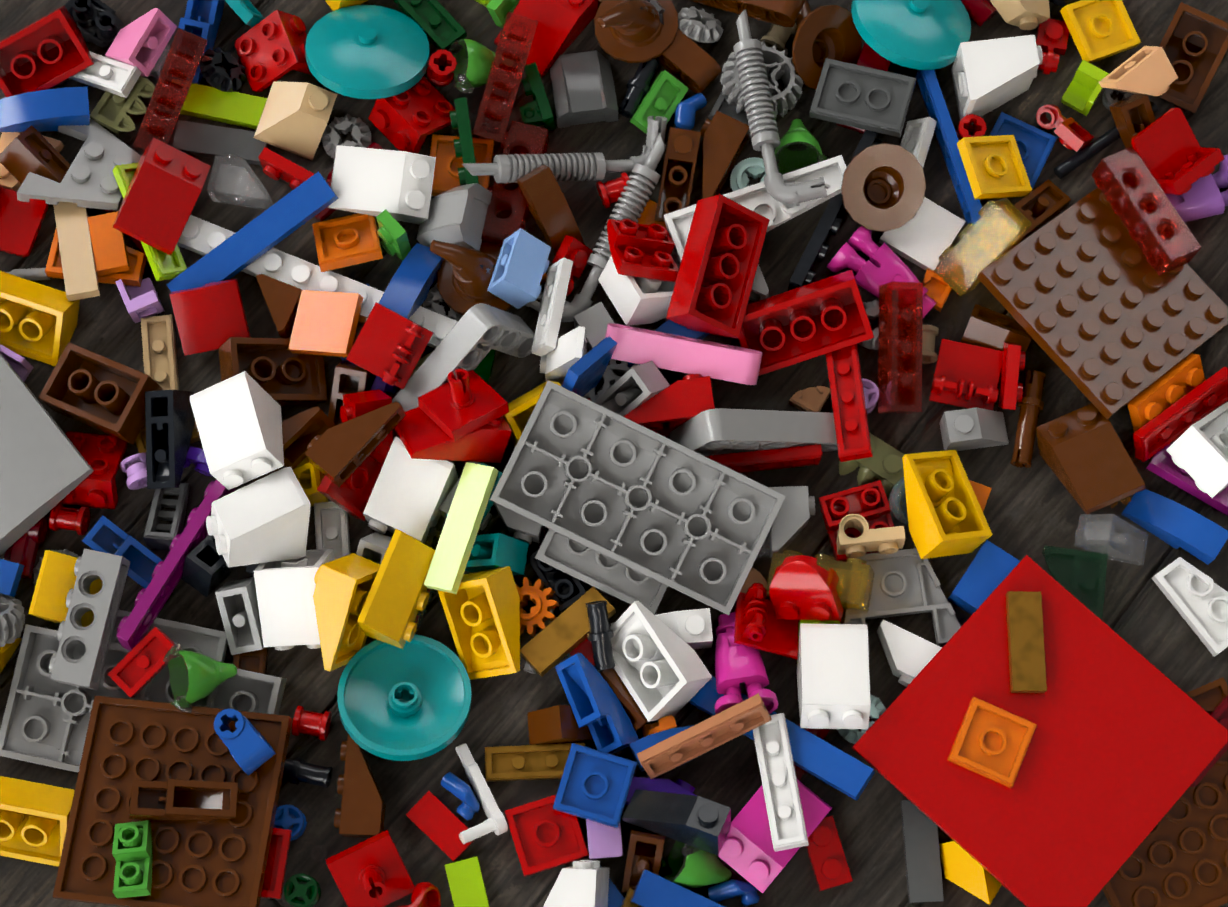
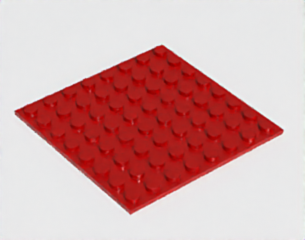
(1099, 770)

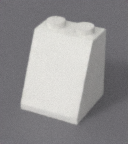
(994, 72)
(239, 430)
(409, 493)
(262, 521)
(287, 600)
(833, 676)
(580, 886)

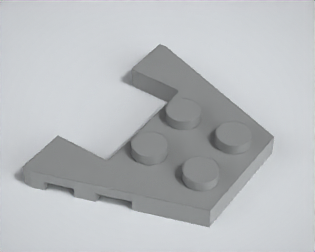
(90, 176)
(906, 587)

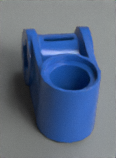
(246, 743)

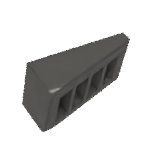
(160, 535)

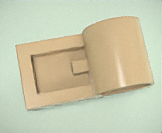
(884, 540)

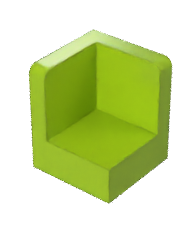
(1084, 88)

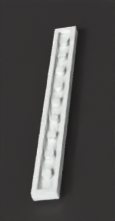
(204, 236)

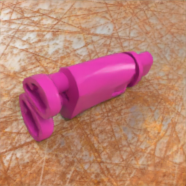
(880, 269)
(737, 665)

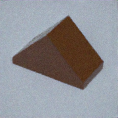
(282, 302)
(555, 726)

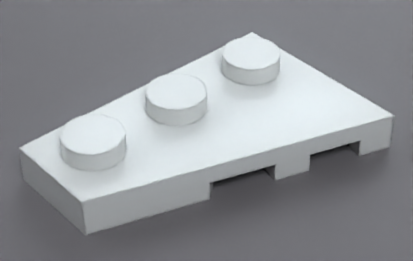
(1197, 601)

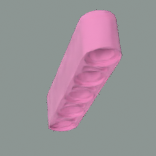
(685, 354)

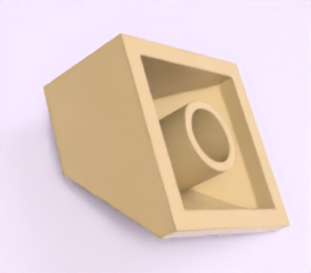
(295, 117)

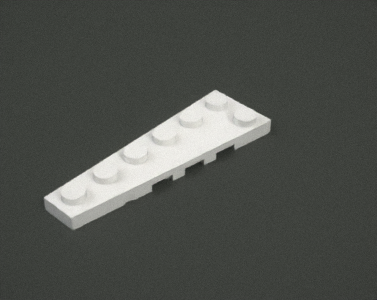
(760, 201)

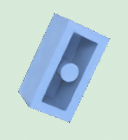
(520, 269)

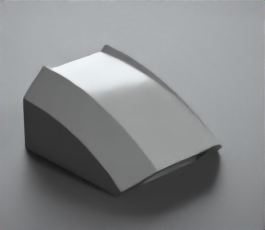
(457, 217)

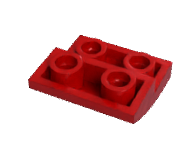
(642, 250)
(209, 316)
(865, 500)

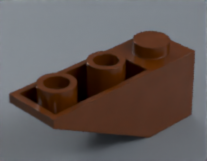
(677, 171)
(362, 803)

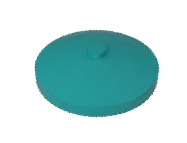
(913, 31)
(367, 51)
(404, 699)

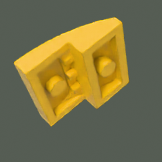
(52, 586)

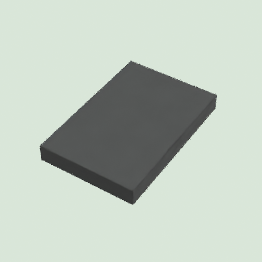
(862, 97)

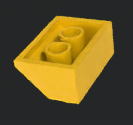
(35, 318)
(397, 591)
(33, 820)

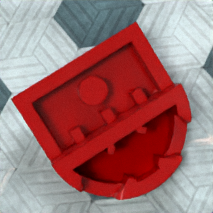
(805, 590)

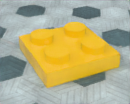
(1100, 28)
(994, 166)

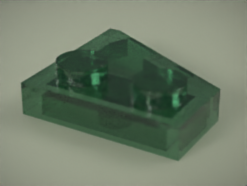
(1080, 573)

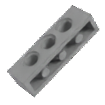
(97, 636)

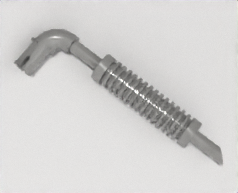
(763, 121)
(567, 165)
(629, 207)

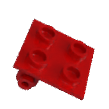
(389, 346)
(966, 375)
(759, 627)

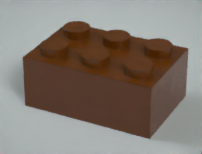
(98, 392)

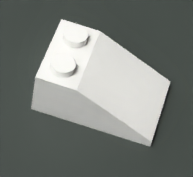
(383, 179)
(637, 298)
(1204, 451)
(655, 663)

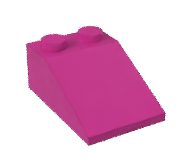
(749, 840)

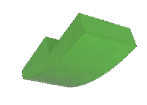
(133, 859)

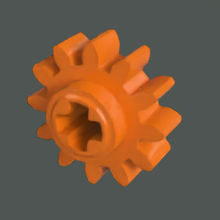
(538, 613)

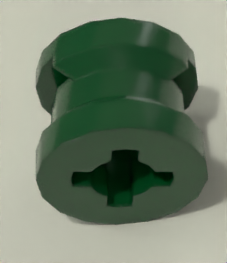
(299, 886)

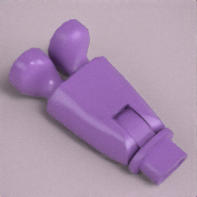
(1204, 197)

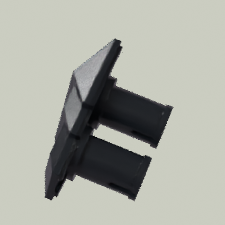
(95, 21)

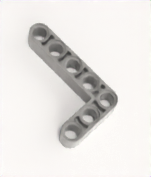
(465, 347)
(755, 430)

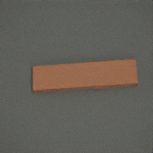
(704, 736)

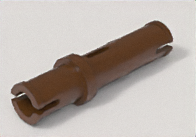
(1028, 418)

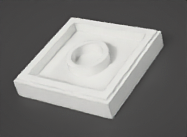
(925, 235)

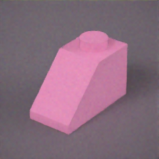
(143, 41)

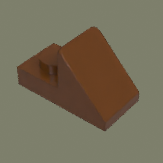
(643, 853)

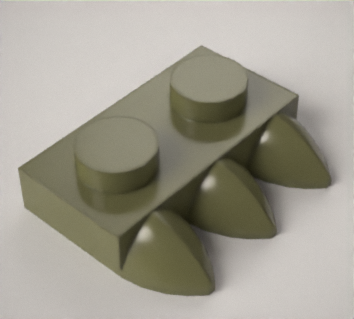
(115, 111)
(884, 465)

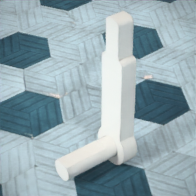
(496, 820)

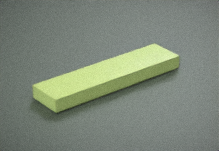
(461, 528)

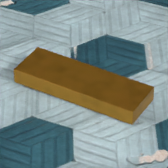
(562, 634)
(1026, 642)
(526, 762)

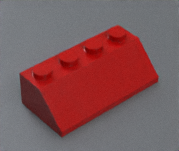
(718, 267)
(806, 322)

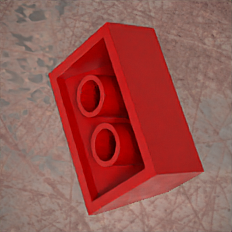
(42, 54)

